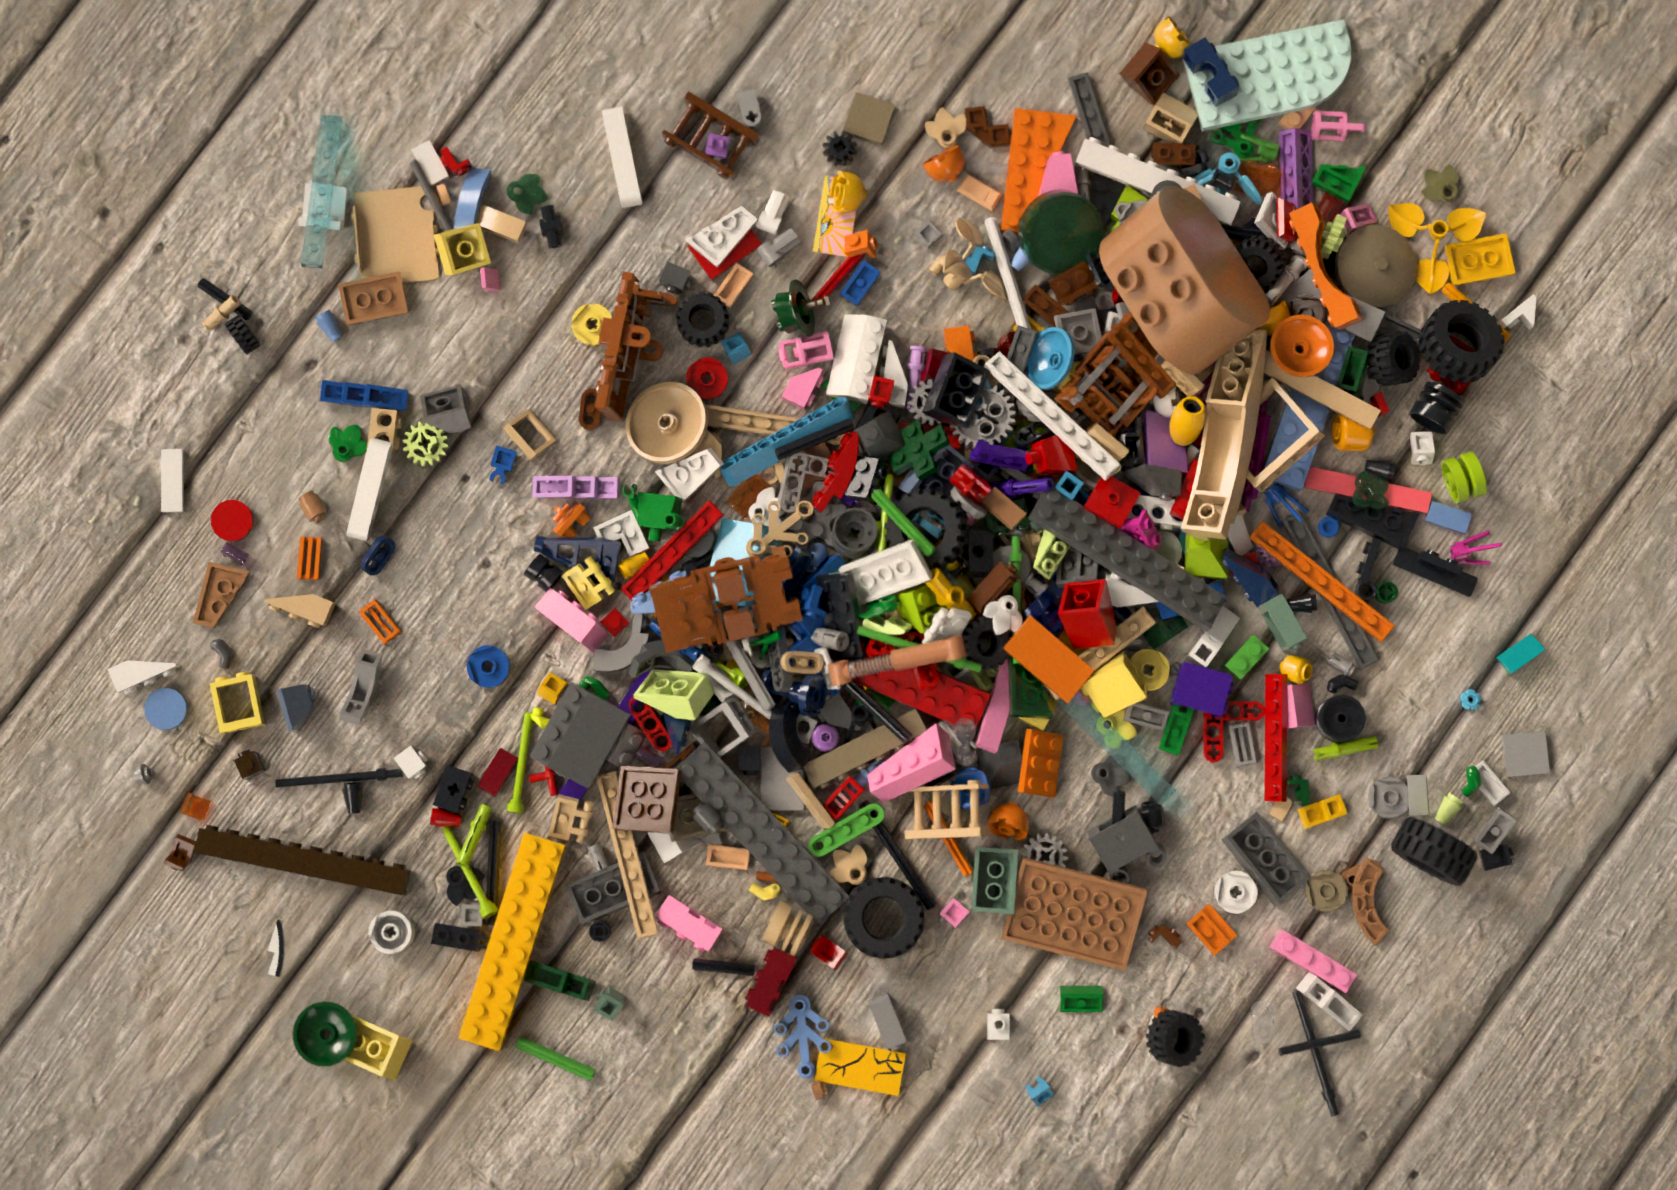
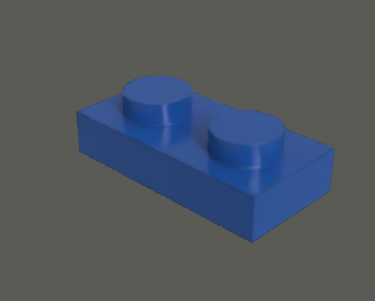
(860, 283)

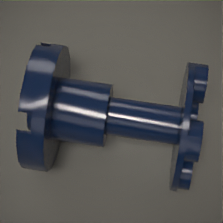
(809, 694)

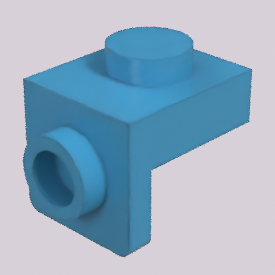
(983, 252)

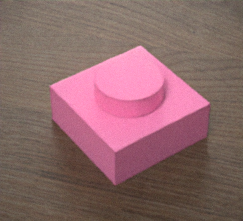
(954, 912)

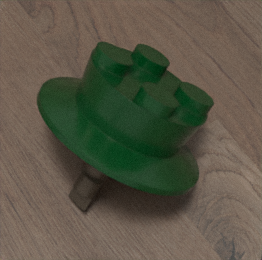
(796, 309)

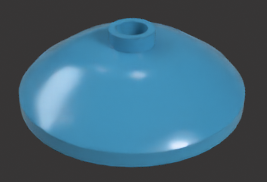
(1051, 358)

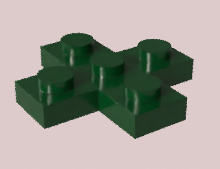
(919, 450)

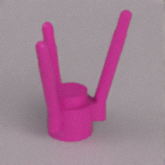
(1461, 553)

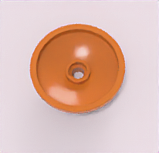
(1308, 334)

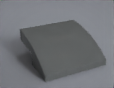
(1076, 568)

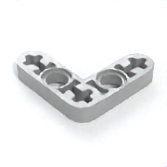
(805, 467)

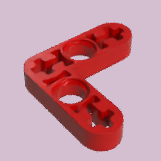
(920, 671)
(1250, 717)

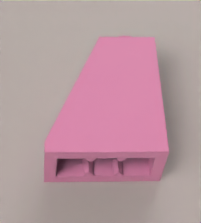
(1058, 174)

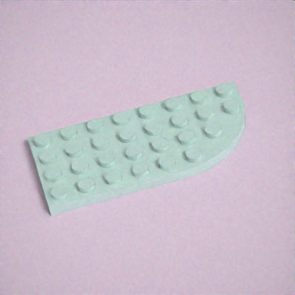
(1276, 74)

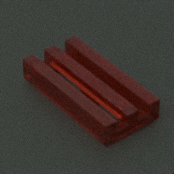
(1333, 200)

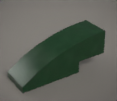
(1353, 371)
(559, 980)

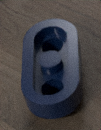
(378, 555)

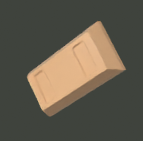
(979, 192)
(734, 284)
(727, 857)

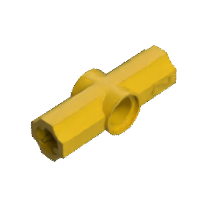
(947, 594)

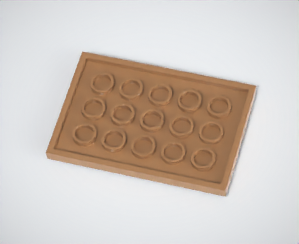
(1074, 913)

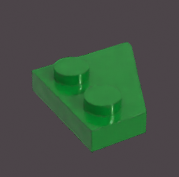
(1338, 180)

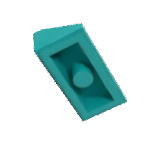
(1520, 653)

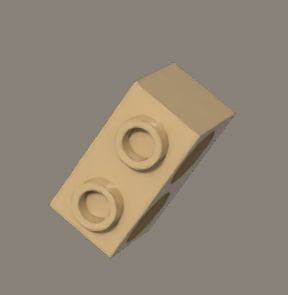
(378, 431)

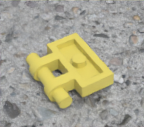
(582, 585)

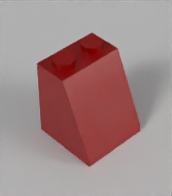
(1088, 614)

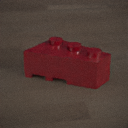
(770, 981)

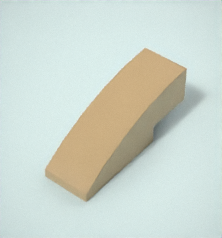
(501, 224)

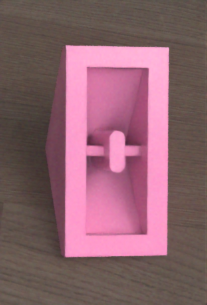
(1358, 217)

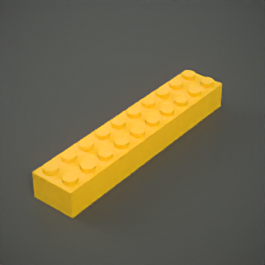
(512, 942)

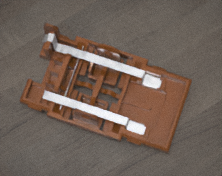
(625, 340)
(1094, 400)

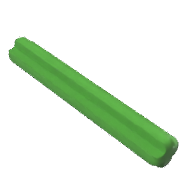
(903, 522)
(555, 1058)

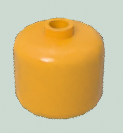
(1350, 435)

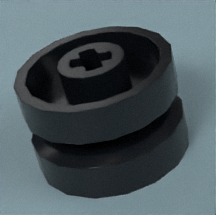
(1327, 718)

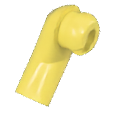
(766, 893)

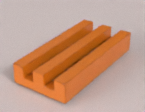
(310, 540)
(391, 635)

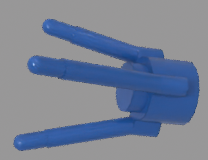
(1278, 494)

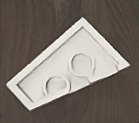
(723, 236)
(690, 473)

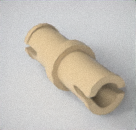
(221, 313)

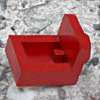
(449, 162)
(881, 391)
(828, 952)

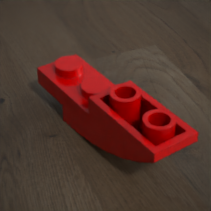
(843, 465)

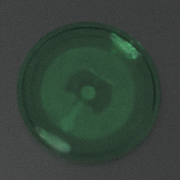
(1059, 231)

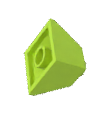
(1205, 557)

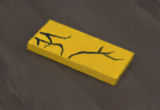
(860, 1067)

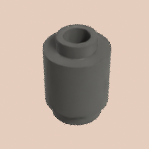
(707, 817)

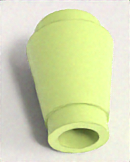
(1449, 808)

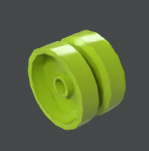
(1463, 477)

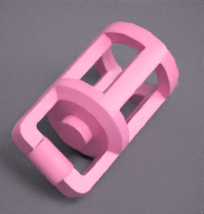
(1343, 126)
(803, 344)

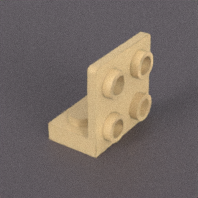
(1186, 382)

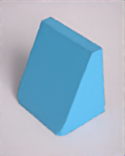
(736, 348)

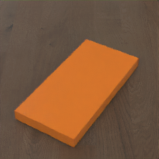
(1048, 659)

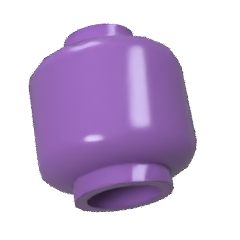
(822, 745)

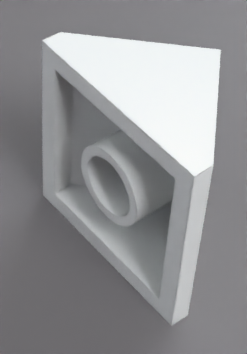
(668, 849)

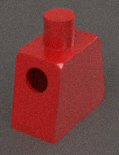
(1052, 457)

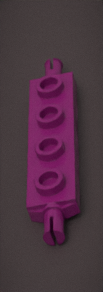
(1257, 455)

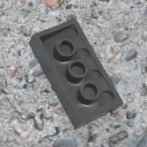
(1265, 859)
(605, 893)

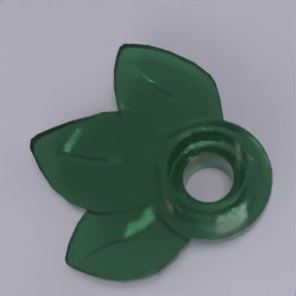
(530, 194)
(1372, 489)

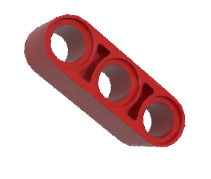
(654, 732)

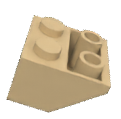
(1170, 120)

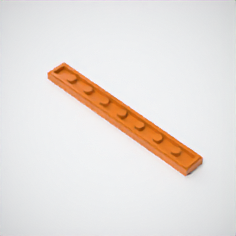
(1321, 581)

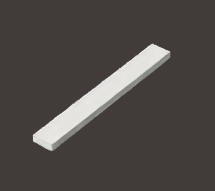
(1052, 416)

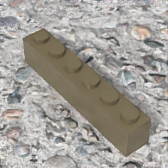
(861, 750)

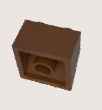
(1149, 73)

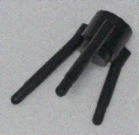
(859, 716)

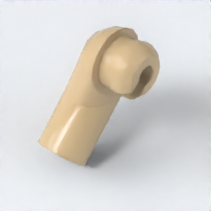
(936, 268)

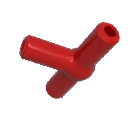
(550, 776)

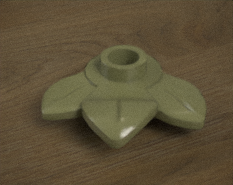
(1439, 182)

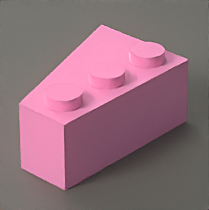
(572, 619)
(688, 924)

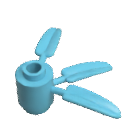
(1243, 181)

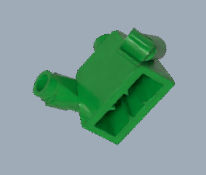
(655, 511)

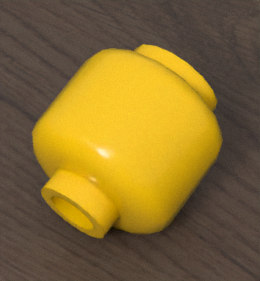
(1297, 669)

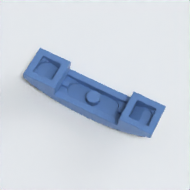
(471, 197)

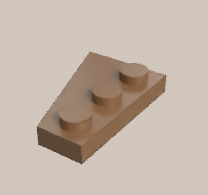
(217, 593)

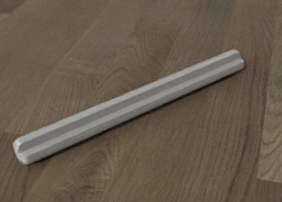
(748, 670)

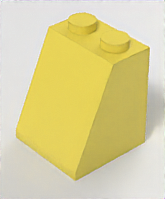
(1115, 686)

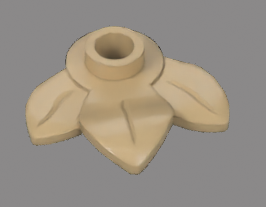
(946, 125)
(847, 863)

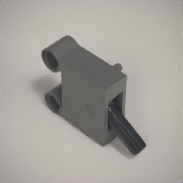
(1125, 839)

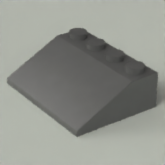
(580, 735)

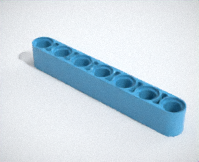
(762, 454)

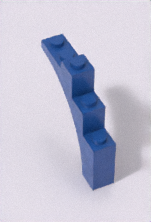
(808, 625)

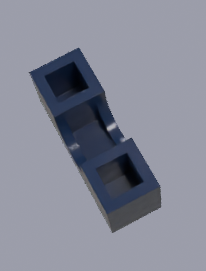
(1203, 57)

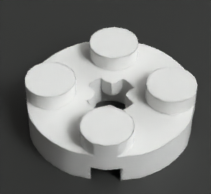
(1245, 885)

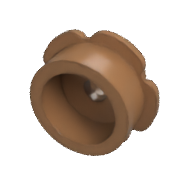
(819, 1090)

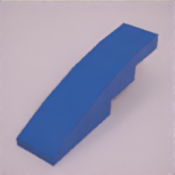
(363, 395)

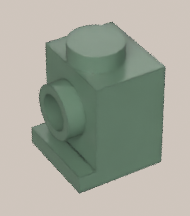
(609, 1003)

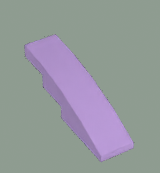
(576, 487)

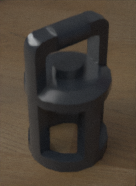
(1133, 439)

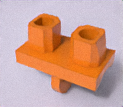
(564, 526)

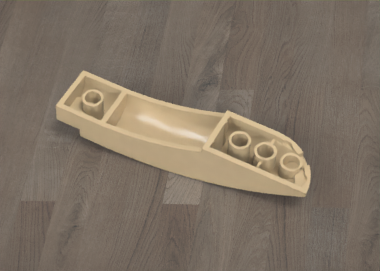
(1227, 439)

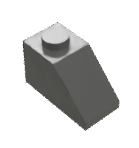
(836, 713)

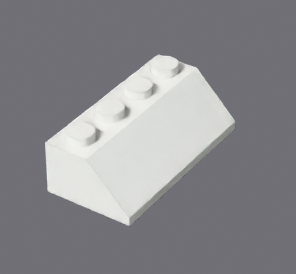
(856, 357)

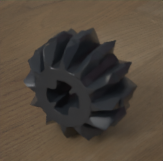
(845, 153)

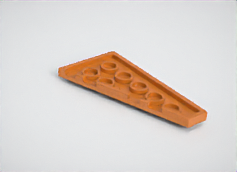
(1032, 143)

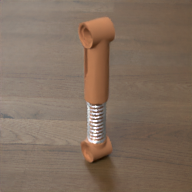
(900, 659)

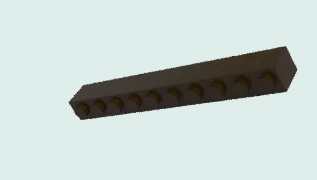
(302, 861)

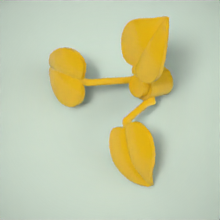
(1464, 223)

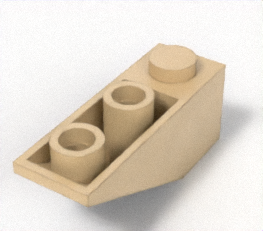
(309, 607)

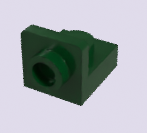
(1302, 792)

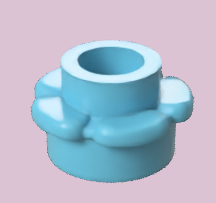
(1465, 699)

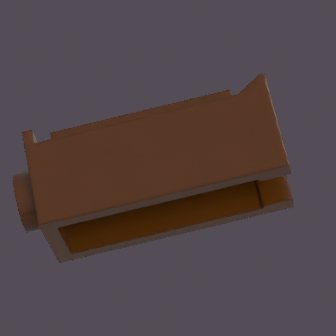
(994, 585)

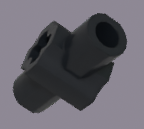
(551, 226)

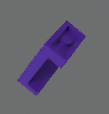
(1202, 689)

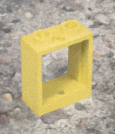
(243, 724)

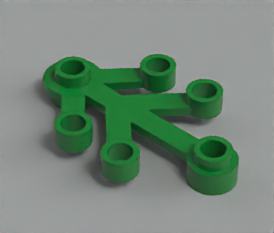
(1235, 144)

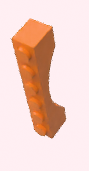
(1310, 226)

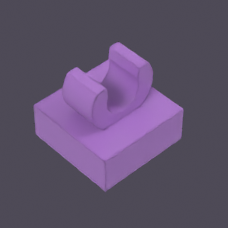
(717, 146)

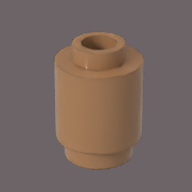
(312, 507)

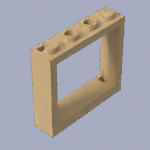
(1296, 450)

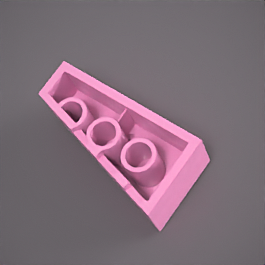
(913, 765)

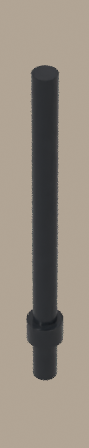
(380, 774)
(1328, 1093)

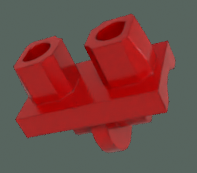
(970, 484)

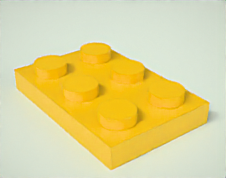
(1479, 259)

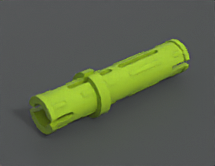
(1336, 750)
(478, 826)

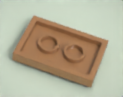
(373, 298)

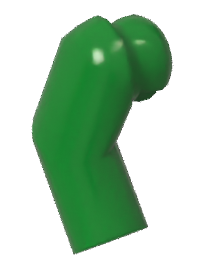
(597, 685)

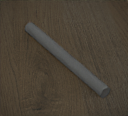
(430, 195)

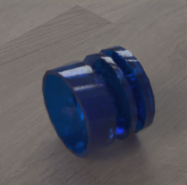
(1044, 614)

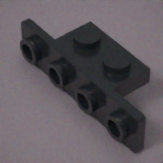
(1436, 570)

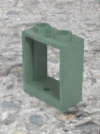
(1282, 623)

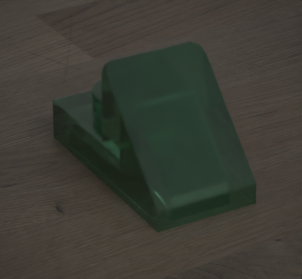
(1164, 631)

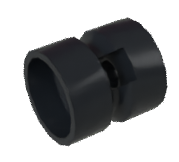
(543, 573)

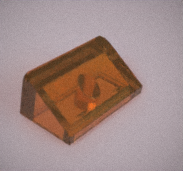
(746, 495)

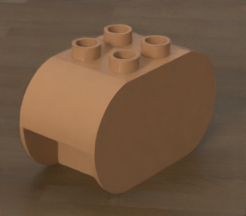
(1183, 280)

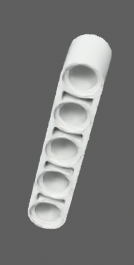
(622, 157)
(369, 489)

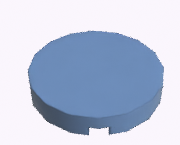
(165, 708)

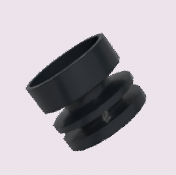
(1436, 408)

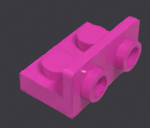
(1143, 530)

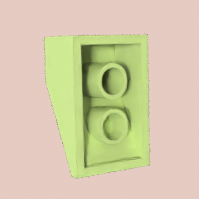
(676, 692)

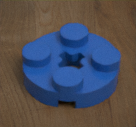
(477, 662)
(972, 774)

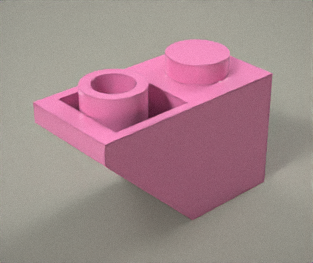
(801, 388)

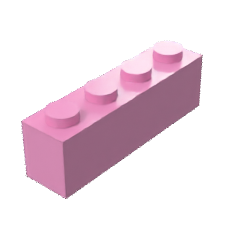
(1312, 961)

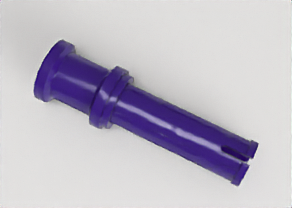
(1014, 488)

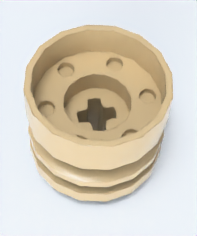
(787, 928)

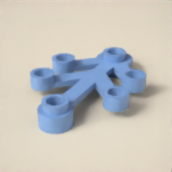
(802, 1032)

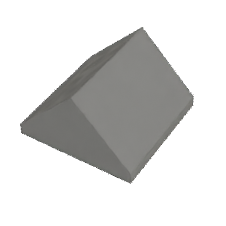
(1372, 318)

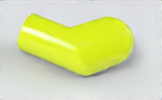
(538, 718)

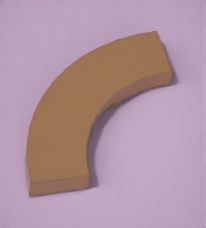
(1363, 901)

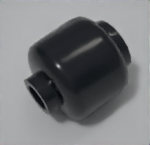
(1153, 815)

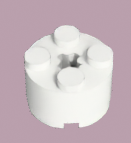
(381, 938)

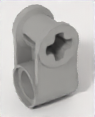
(749, 107)

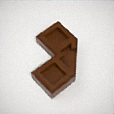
(977, 125)

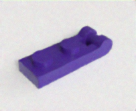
(999, 455)

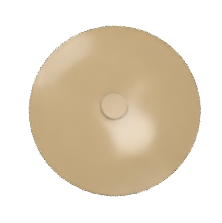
(666, 422)

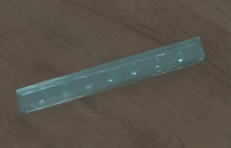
(321, 191)
(1117, 747)

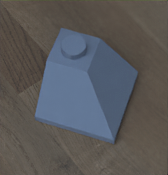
(296, 705)

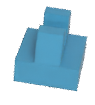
(1040, 1093)

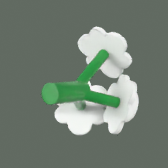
(759, 658)

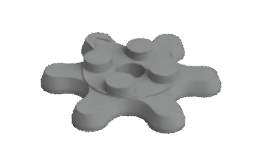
(822, 526)

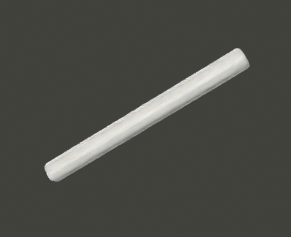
(1006, 272)

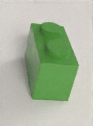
(1245, 657)

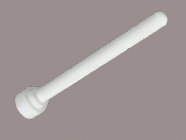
(704, 666)

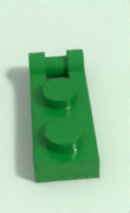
(1175, 730)

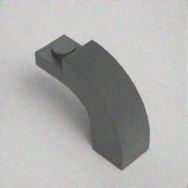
(654, 656)

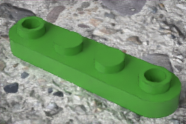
(846, 829)

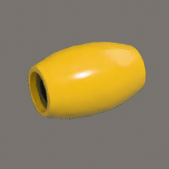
(1187, 421)

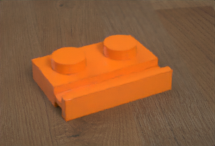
(1211, 929)

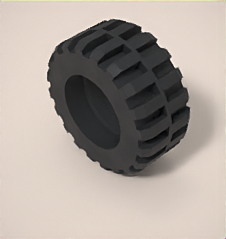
(1476, 326)
(948, 509)
(1434, 851)
(913, 917)

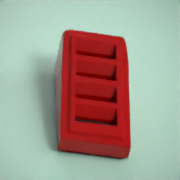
(831, 810)

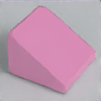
(490, 279)

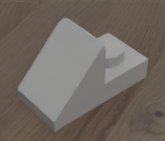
(1495, 830)

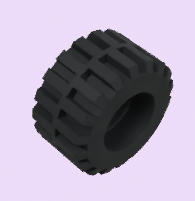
(1270, 253)
(698, 302)
(1393, 358)
(996, 653)
(1188, 1041)

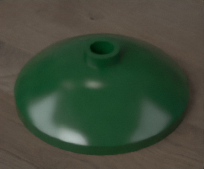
(310, 1033)

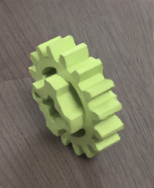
(1333, 236)
(416, 446)

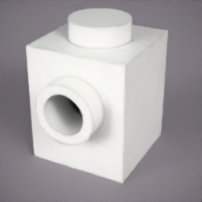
(412, 762)
(998, 1025)

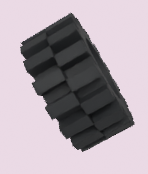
(242, 334)

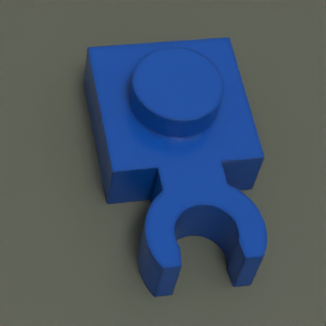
(503, 461)

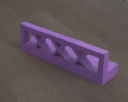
(1292, 168)

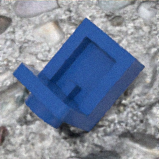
(810, 598)

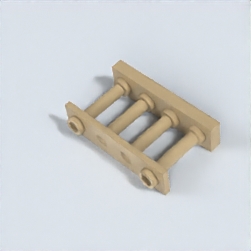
(956, 828)

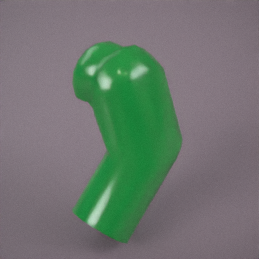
(1473, 779)

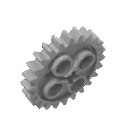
(991, 400)

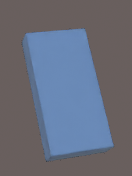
(1448, 517)

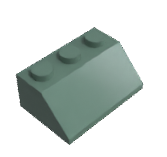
(994, 880)

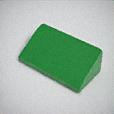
(1081, 999)

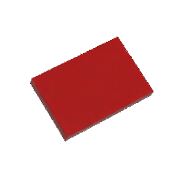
(744, 248)

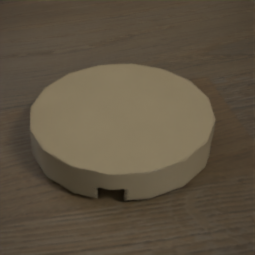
(1326, 890)

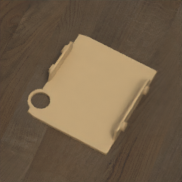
(395, 234)

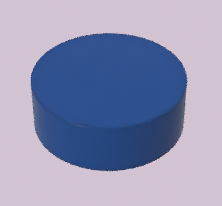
(1328, 527)

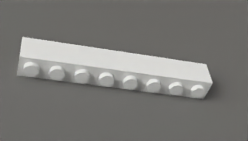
(1145, 176)

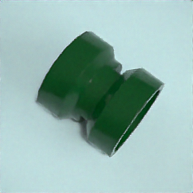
(1388, 594)

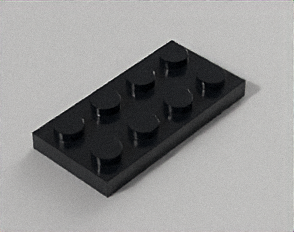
(842, 610)

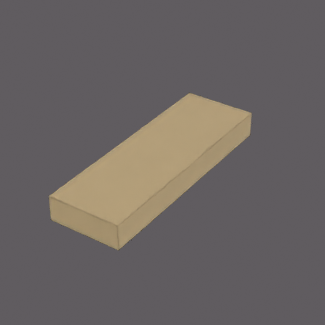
(810, 800)

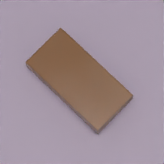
(1003, 508)

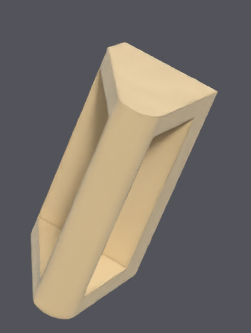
(519, 441)

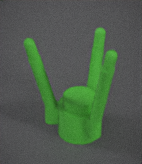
(1266, 149)

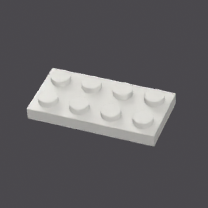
(887, 572)

